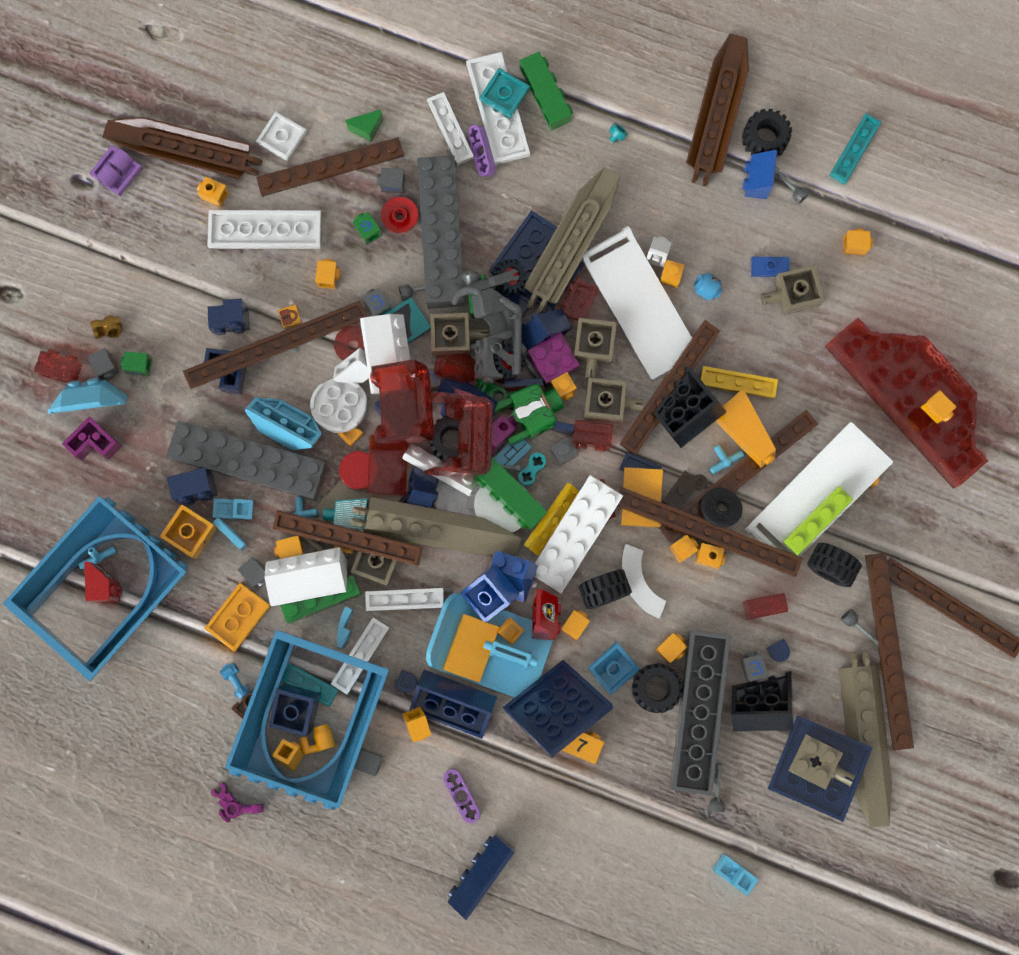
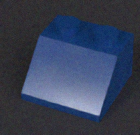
(760, 174)
(517, 571)
(490, 593)

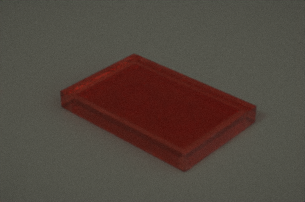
(386, 468)

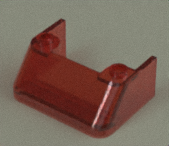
(473, 435)

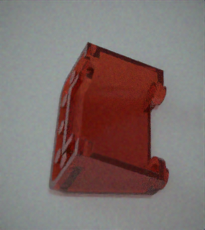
(403, 402)

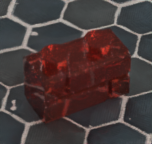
(58, 367)
(592, 435)
(765, 606)

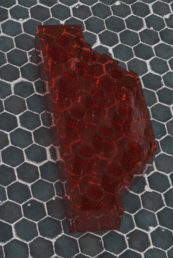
(900, 377)

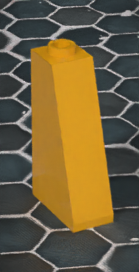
(746, 429)

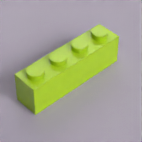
(817, 520)

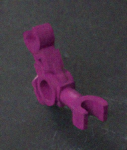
(232, 806)

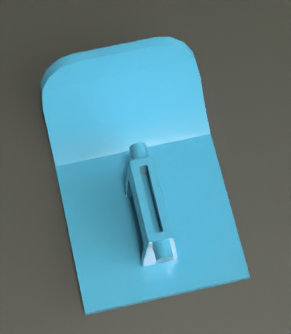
(509, 666)

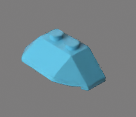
(87, 395)
(283, 423)

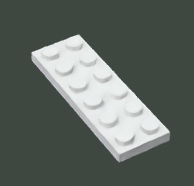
(504, 134)
(264, 229)
(576, 533)

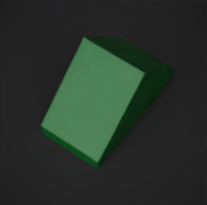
(366, 124)

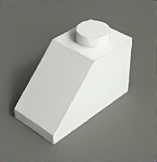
(658, 251)
(352, 368)

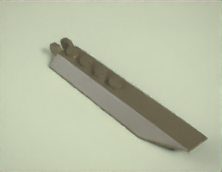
(572, 239)
(435, 527)
(866, 724)

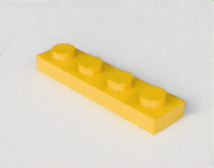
(737, 381)
(551, 520)

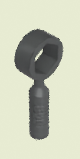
(529, 364)

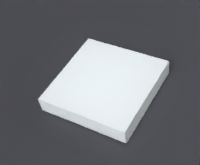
(281, 136)

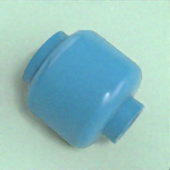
(708, 286)

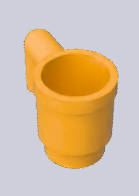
(323, 738)

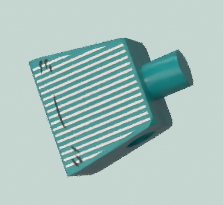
(343, 512)

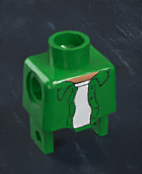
(533, 410)

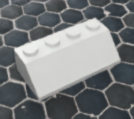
(384, 341)
(306, 576)

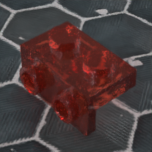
(579, 299)

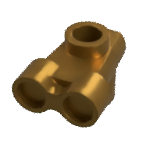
(108, 326)

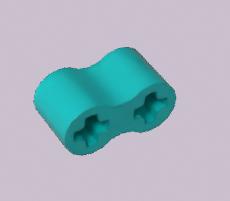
(532, 470)

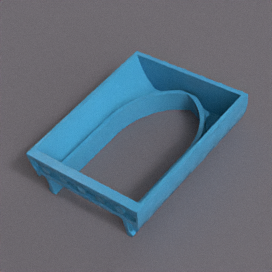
(95, 527)
(251, 748)

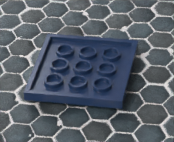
(528, 246)
(558, 708)
(838, 795)

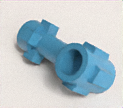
(229, 672)

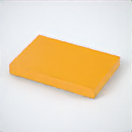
(644, 482)
(237, 617)
(466, 652)

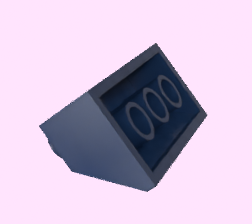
(453, 703)
(480, 876)

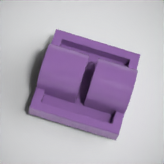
(116, 170)

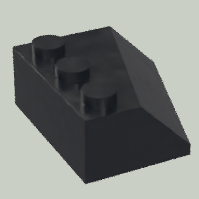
(688, 409)
(763, 705)

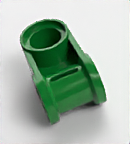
(491, 389)

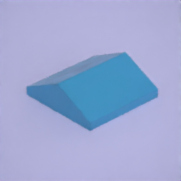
(613, 668)

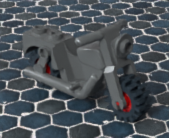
(502, 315)

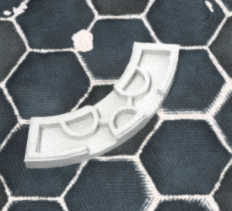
(640, 591)

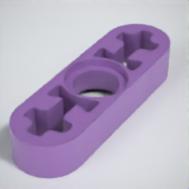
(478, 138)
(473, 806)

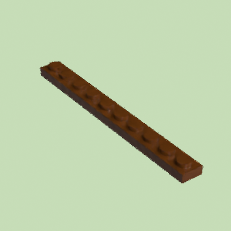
(274, 345)
(748, 467)
(709, 533)
(889, 651)

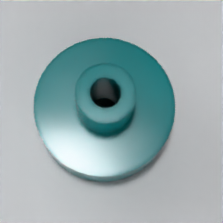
(617, 132)

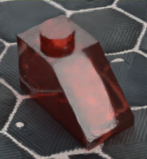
(456, 367)

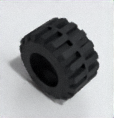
(771, 121)
(440, 428)
(834, 564)
(605, 589)
(674, 688)

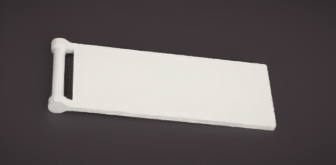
(639, 303)
(846, 462)

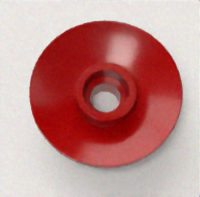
(399, 206)

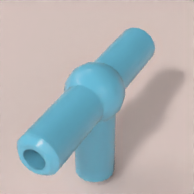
(725, 460)
(299, 509)
(97, 557)

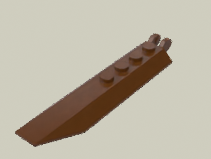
(719, 108)
(182, 145)

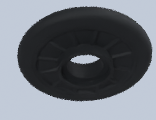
(714, 515)

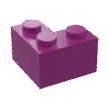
(90, 436)

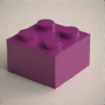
(553, 359)

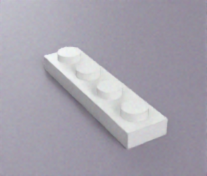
(450, 128)
(424, 461)
(404, 599)
(362, 650)

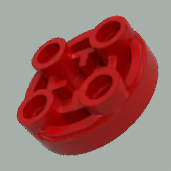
(354, 470)

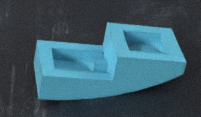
(232, 509)
(343, 633)
(735, 874)

